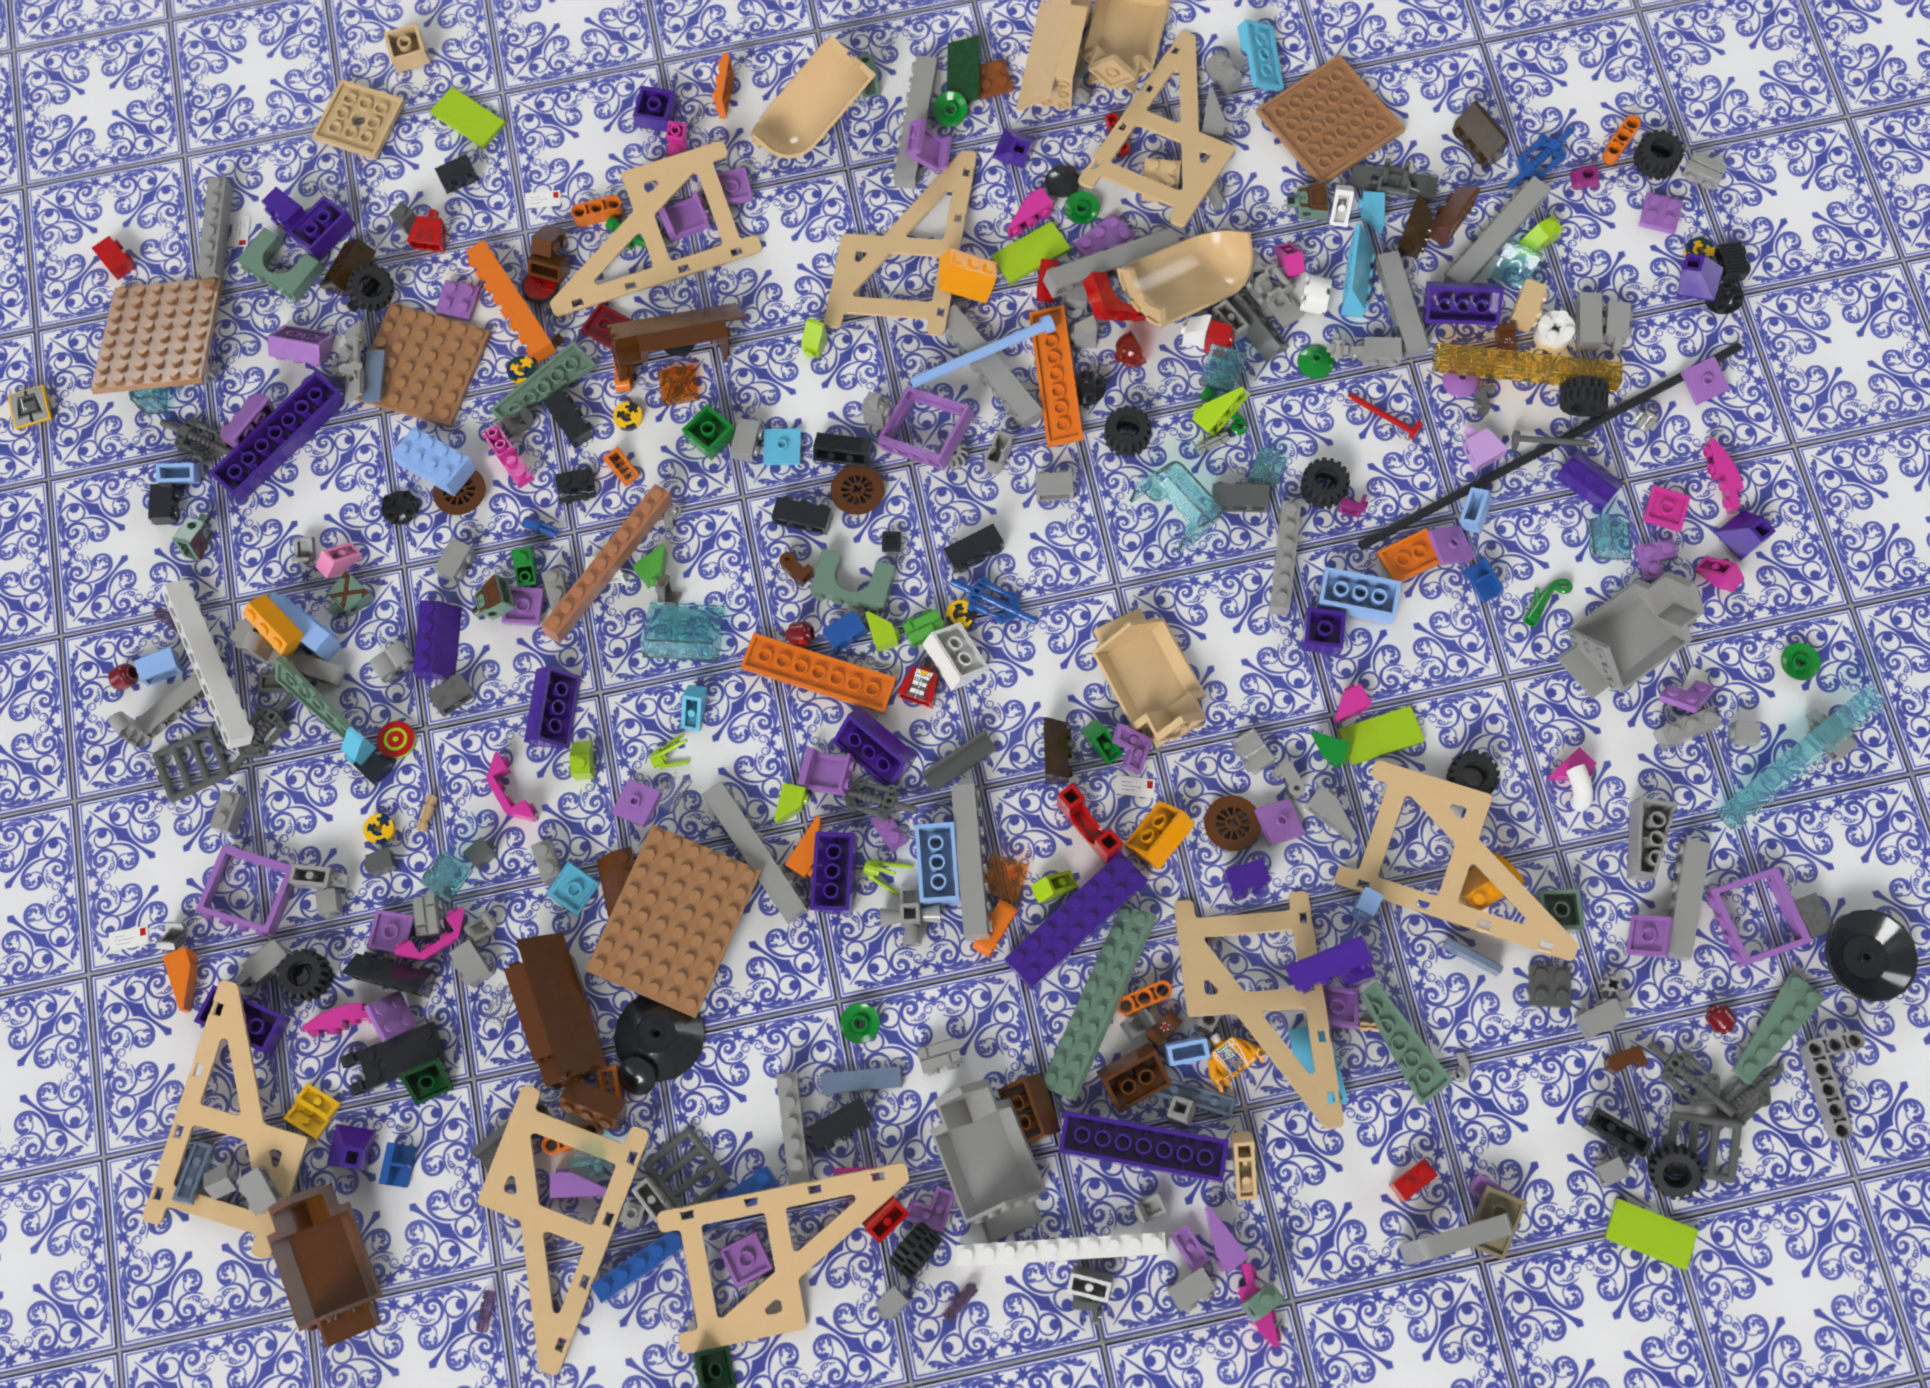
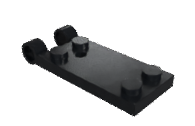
(400, 1055)

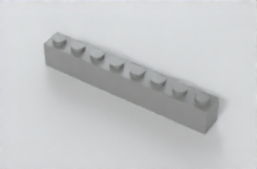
(918, 106)
(1499, 232)
(1072, 274)
(992, 370)
(755, 853)
(971, 862)

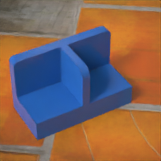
(1484, 581)
(845, 631)
(397, 1165)

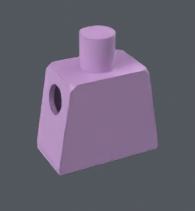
(1482, 448)

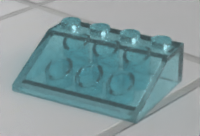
(683, 632)

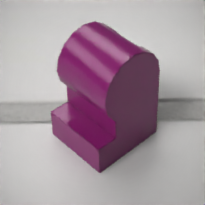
(1584, 178)

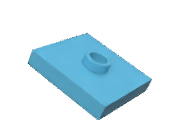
(782, 447)
(572, 888)

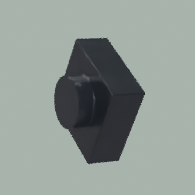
(891, 541)

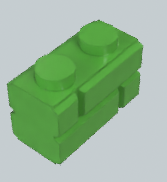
(919, 628)

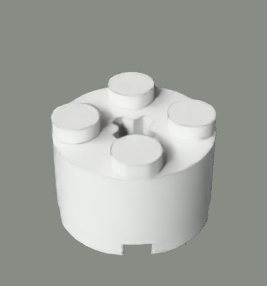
(1315, 295)
(1554, 331)

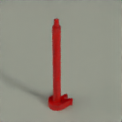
(1413, 432)

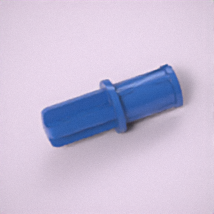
(540, 527)

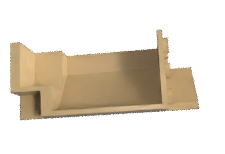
(1123, 41)
(1054, 53)
(1150, 676)

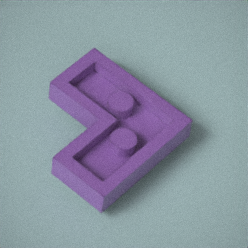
(1651, 555)
(1688, 699)
(1136, 745)
(934, 1215)

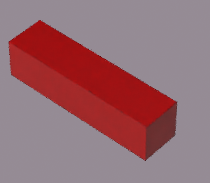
(1110, 121)

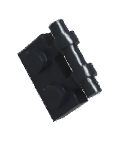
(575, 481)

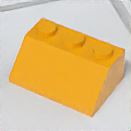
(966, 275)
(273, 625)
(1159, 834)
(1479, 890)

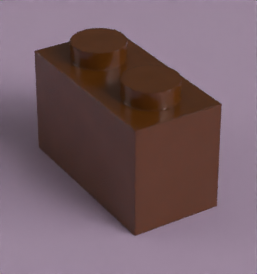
(548, 241)
(551, 269)

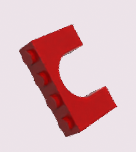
(1104, 301)
(1072, 805)

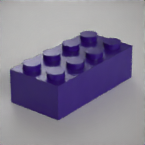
(1462, 303)
(263, 1024)

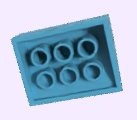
(1358, 274)

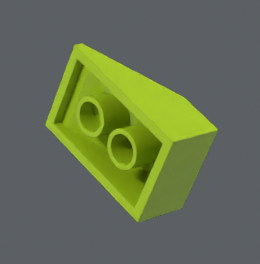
(1218, 412)

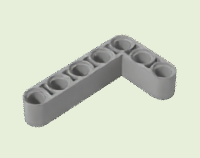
(308, 666)
(160, 716)
(1828, 1079)
(1456, 1239)

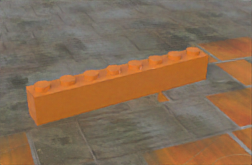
(511, 302)

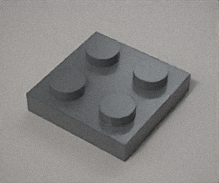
(1549, 986)

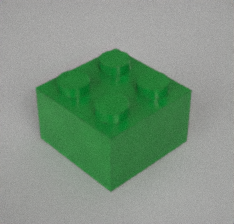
(709, 432)

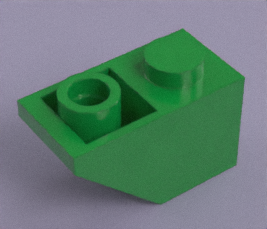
(525, 565)

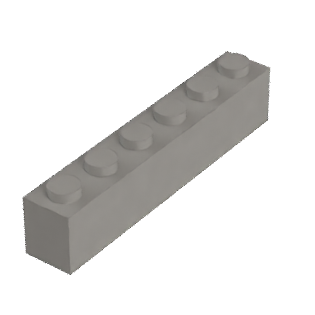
(215, 228)
(1402, 304)
(1285, 558)
(1687, 896)
(793, 1128)

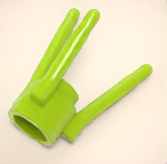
(659, 755)
(875, 867)

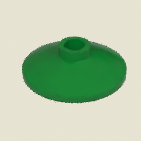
(944, 103)
(1081, 201)
(1314, 368)
(1807, 657)
(852, 1016)

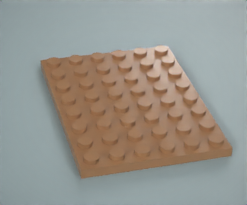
(157, 336)
(673, 921)

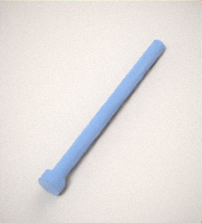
(1045, 325)

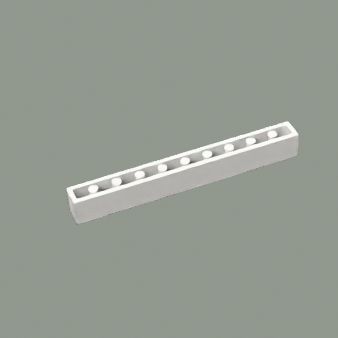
(207, 664)
(1061, 1249)

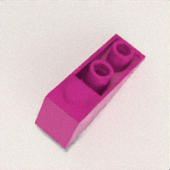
(1034, 208)

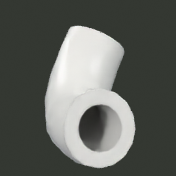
(1581, 788)

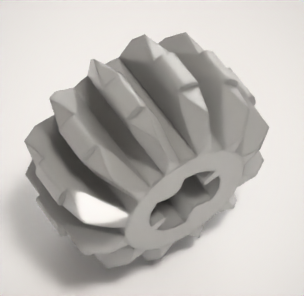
(959, 457)

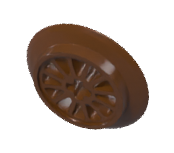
(854, 472)
(441, 499)
(1225, 803)

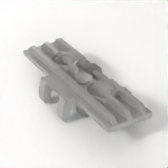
(1265, 293)
(350, 356)

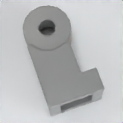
(1291, 780)
(1207, 1024)

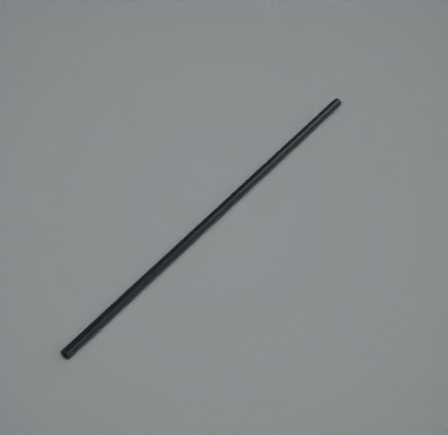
(1536, 453)

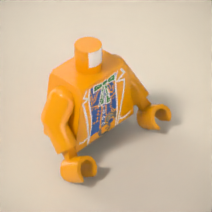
(1231, 1059)

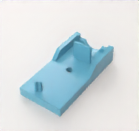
(1260, 45)
(1301, 1049)

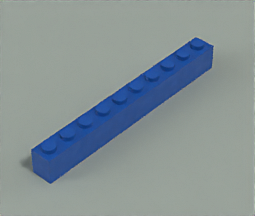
(671, 1244)

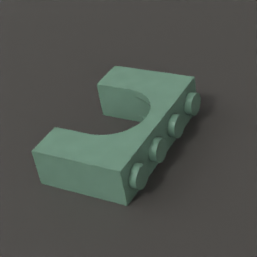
(291, 283)
(872, 597)

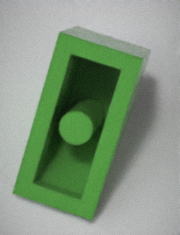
(652, 566)

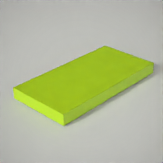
(467, 117)
(1026, 253)
(1382, 735)
(1651, 1234)

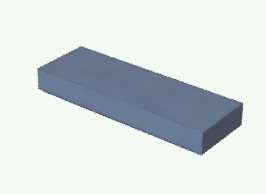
(374, 375)
(1472, 957)
(192, 1174)

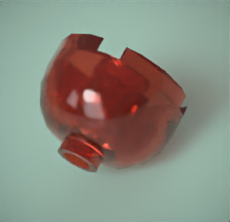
(1129, 351)

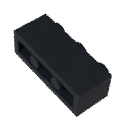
(568, 418)
(842, 449)
(802, 515)
(974, 549)
(840, 1125)
(1617, 1133)

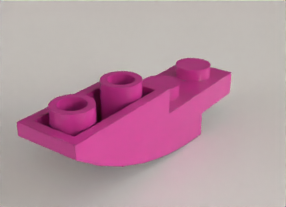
(508, 456)
(1722, 468)
(337, 1019)
(1265, 1325)

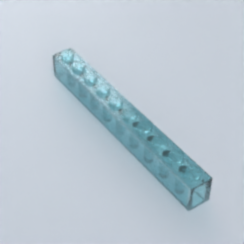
(1800, 756)

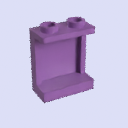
(927, 146)
(685, 218)
(826, 772)

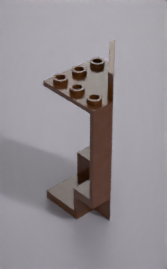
(636, 338)
(555, 1011)
(324, 1264)

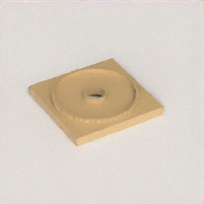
(354, 102)

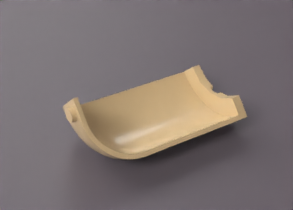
(812, 101)
(1188, 275)

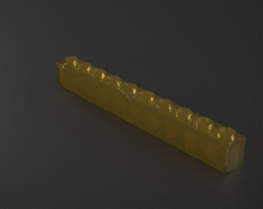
(1521, 365)

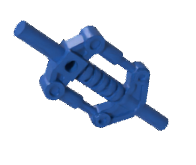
(1551, 147)
(976, 593)

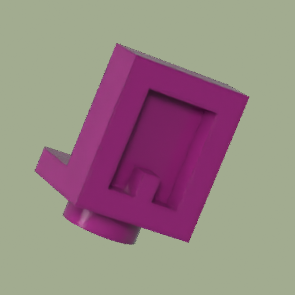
(1351, 507)

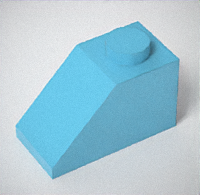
(1373, 209)
(693, 707)
(356, 747)

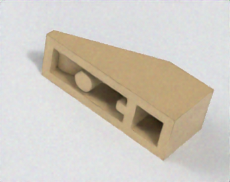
(1244, 1165)

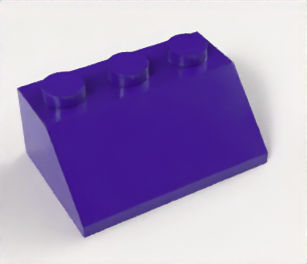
(321, 228)
(1589, 480)

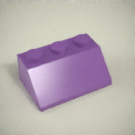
(300, 345)
(247, 419)

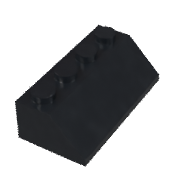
(390, 974)

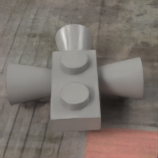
(910, 915)

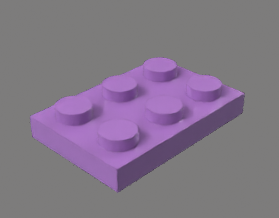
(1104, 236)

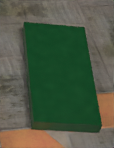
(965, 67)

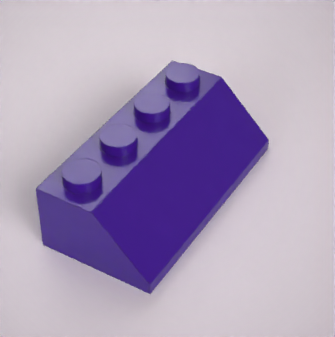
(436, 640)
(552, 708)
(874, 747)
(834, 873)
(1329, 964)

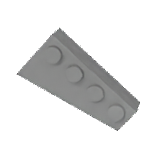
(1647, 836)

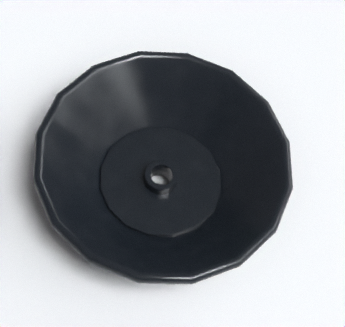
(1889, 954)
(671, 1052)

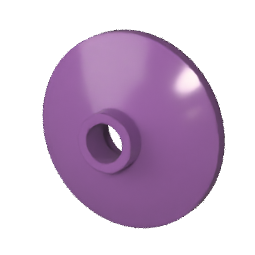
(1459, 387)

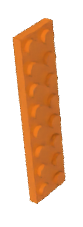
(1057, 380)
(818, 673)

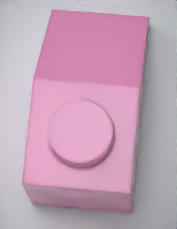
(337, 559)

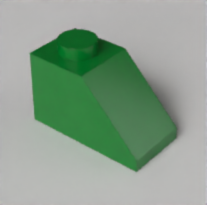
(1100, 741)
(1333, 749)

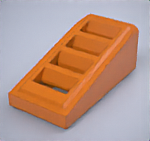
(617, 452)
(601, 1079)

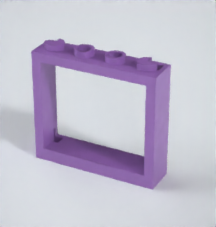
(911, 395)
(214, 880)
(1786, 906)

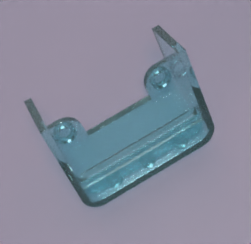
(1186, 495)

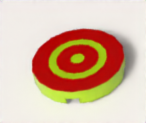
(396, 739)

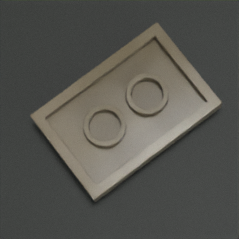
(1495, 1203)

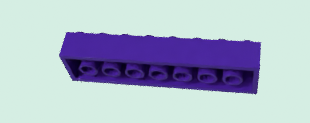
(278, 437)
(1075, 921)
(1143, 1147)

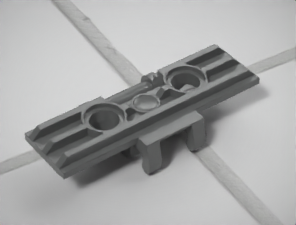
(1394, 178)

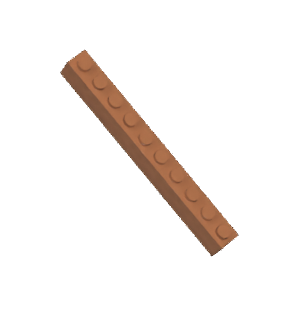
(606, 564)

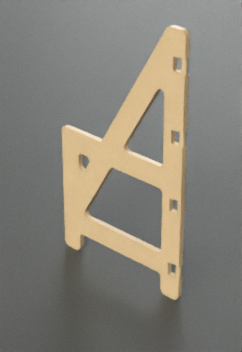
(671, 175)
(1196, 176)
(851, 275)
(1436, 798)
(1202, 965)
(247, 1125)
(516, 1159)
(748, 1318)

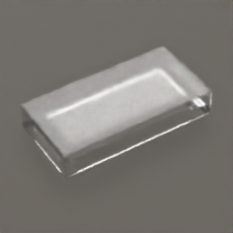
(674, 791)
(499, 1005)

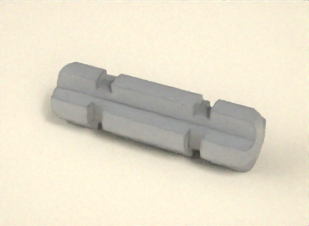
(1212, 442)

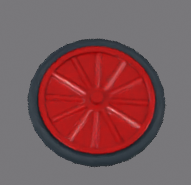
(538, 289)

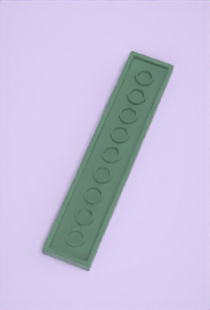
(1098, 1002)

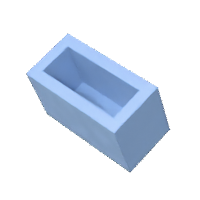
(178, 473)
(1476, 510)
(158, 666)
(1366, 906)
(1186, 1050)

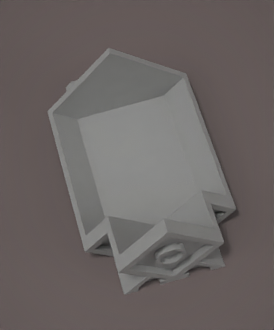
(1632, 633)
(988, 1160)

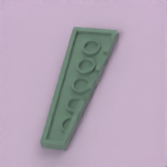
(554, 375)
(307, 694)
(1785, 1016)
(1412, 1056)

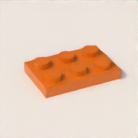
(724, 85)
(1408, 557)

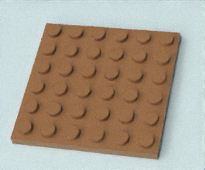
(1330, 120)
(427, 363)

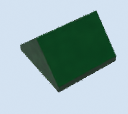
(427, 1080)
(714, 1368)

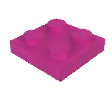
(1666, 508)

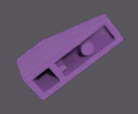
(571, 1185)
(1225, 1246)

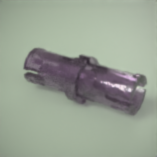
(959, 1302)

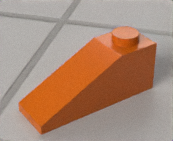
(802, 857)
(182, 974)

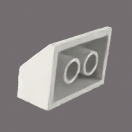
(955, 655)

